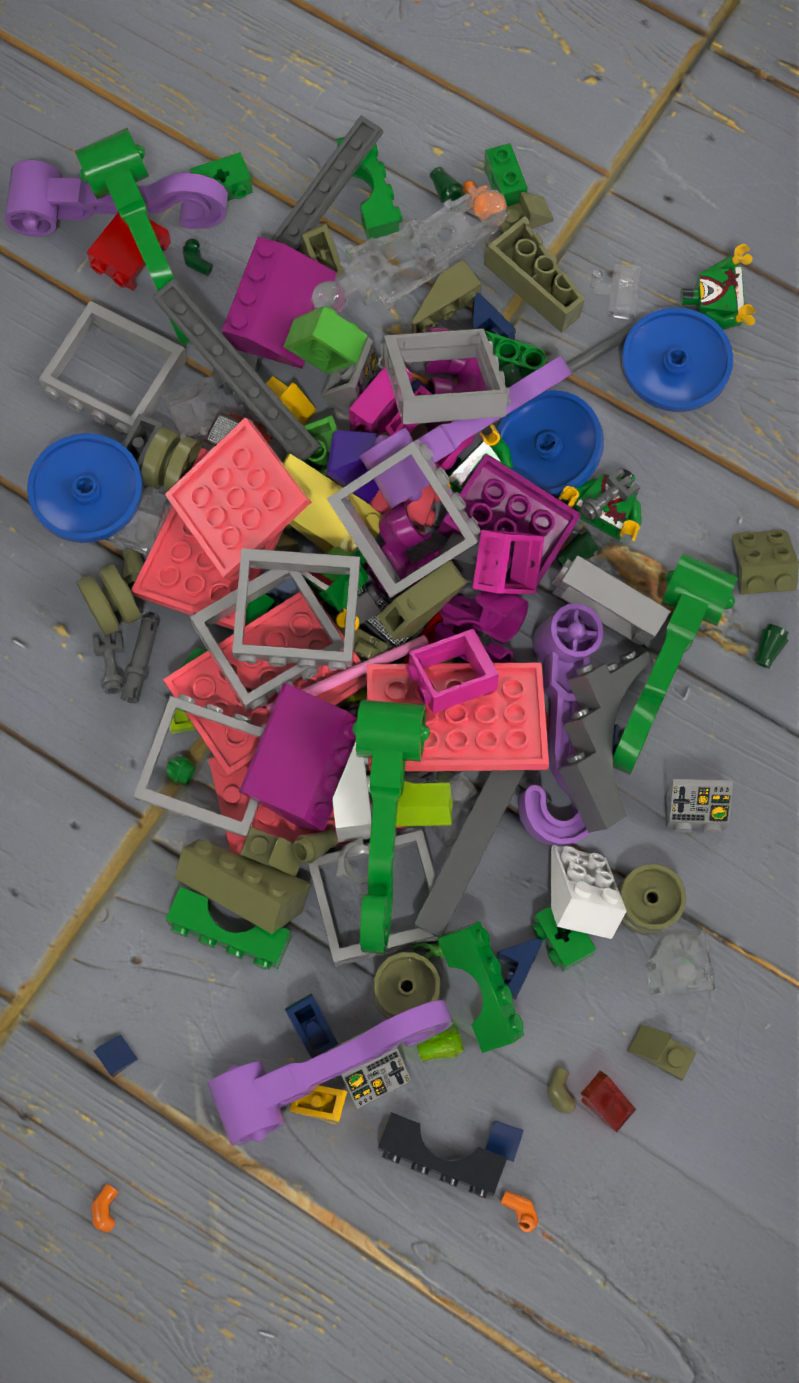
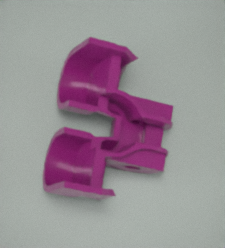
(467, 372)
(399, 536)
(489, 613)

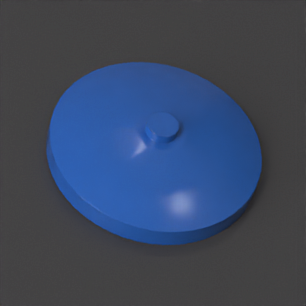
(677, 359)
(554, 440)
(85, 488)

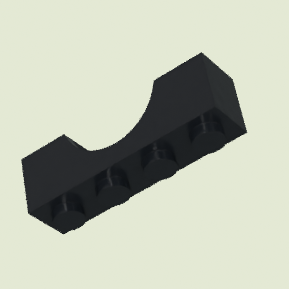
(478, 1171)

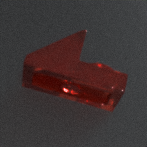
(607, 1101)

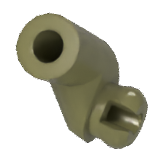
(558, 1094)

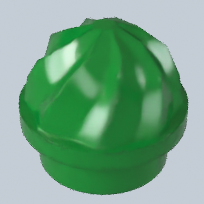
(180, 770)

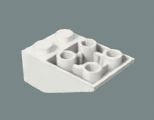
(352, 800)
(584, 892)

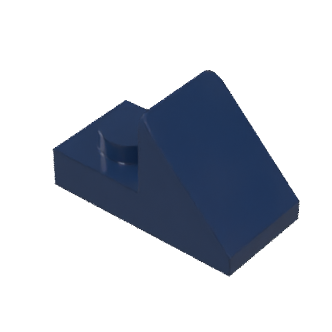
(490, 320)
(522, 957)
(311, 1026)

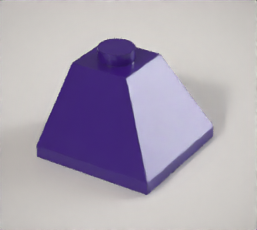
(345, 464)

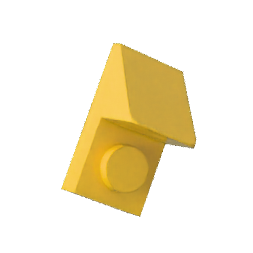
(293, 399)
(322, 1103)

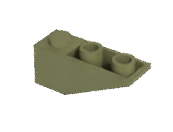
(450, 293)
(422, 601)

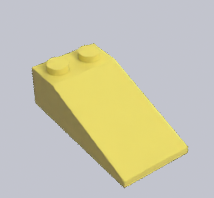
(318, 520)

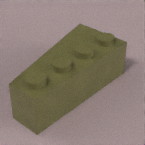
(534, 275)
(242, 885)

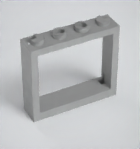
(130, 332)
(445, 346)
(365, 541)
(305, 563)
(614, 601)
(227, 605)
(182, 808)
(397, 941)

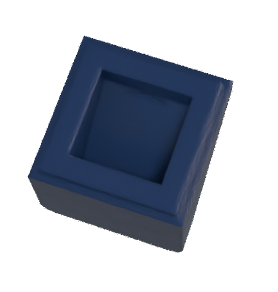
(115, 1055)
(504, 1140)

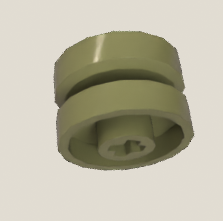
(168, 459)
(111, 598)
(666, 902)
(403, 970)

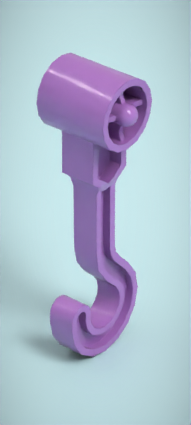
(41, 197)
(406, 478)
(563, 647)
(252, 1099)

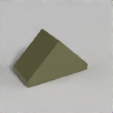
(319, 246)

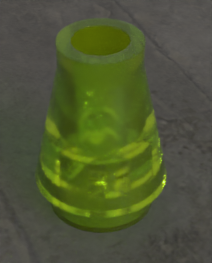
(442, 1046)

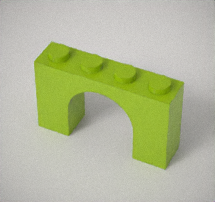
(425, 805)

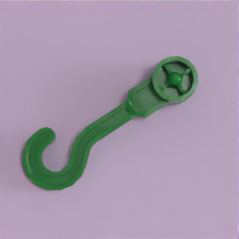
(114, 168)
(697, 594)
(389, 736)

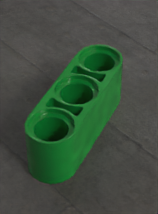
(521, 353)

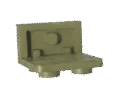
(765, 562)

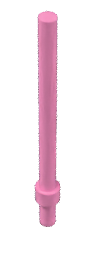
(361, 669)

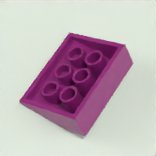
(269, 297)
(511, 503)
(300, 758)

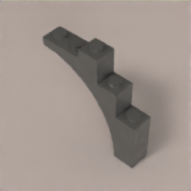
(590, 770)

